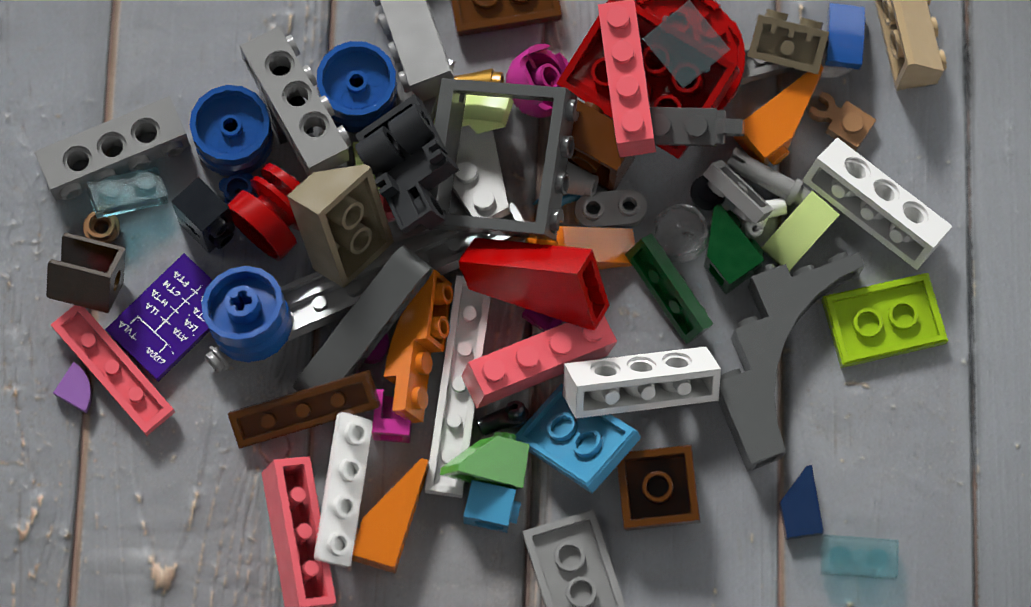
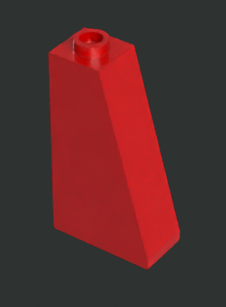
(538, 277)

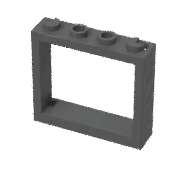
(559, 148)

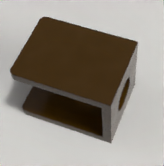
(87, 273)

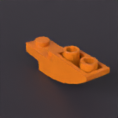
(418, 334)

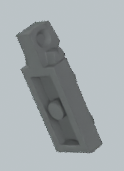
(693, 126)

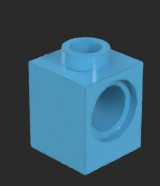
(491, 506)

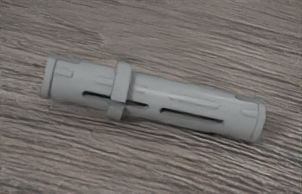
(769, 179)

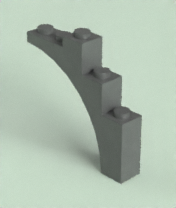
(750, 396)

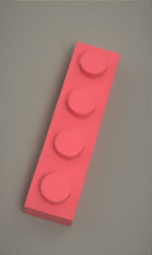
(113, 369)

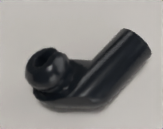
(511, 416)

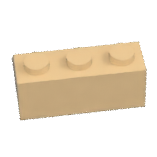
(911, 42)

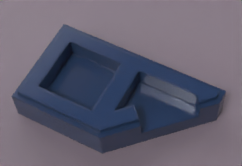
(801, 508)

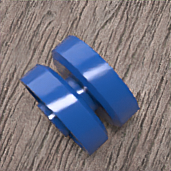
(357, 83)
(231, 130)
(247, 314)

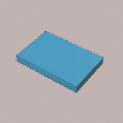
(578, 447)

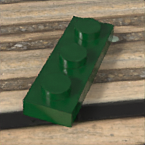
(669, 288)

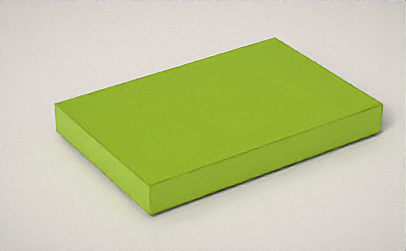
(884, 320)

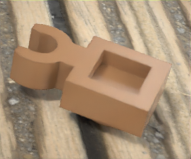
(846, 123)

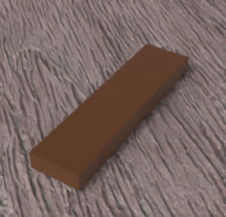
(304, 409)

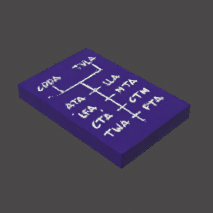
(164, 319)

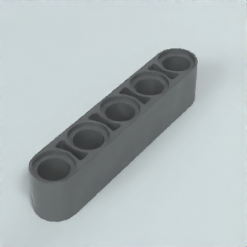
(367, 320)

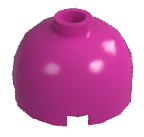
(540, 68)

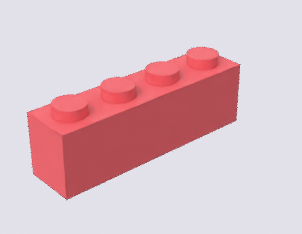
(626, 78)
(534, 360)
(294, 528)

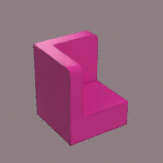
(389, 425)

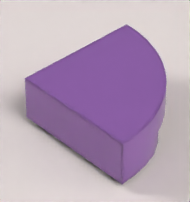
(75, 388)

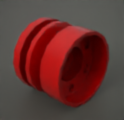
(267, 217)

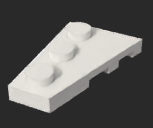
(479, 177)

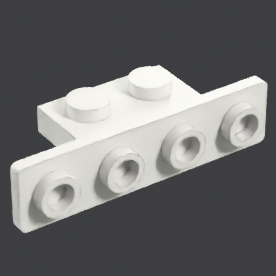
(343, 490)

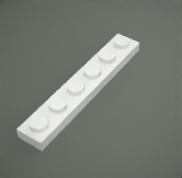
(455, 404)

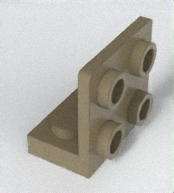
(787, 42)

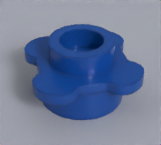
(235, 182)

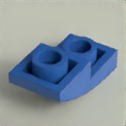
(845, 36)

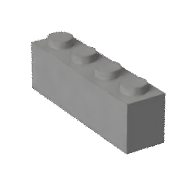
(415, 46)

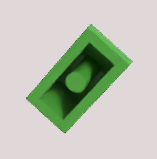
(491, 460)

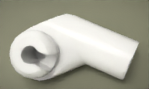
(755, 230)

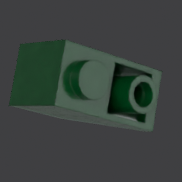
(729, 253)

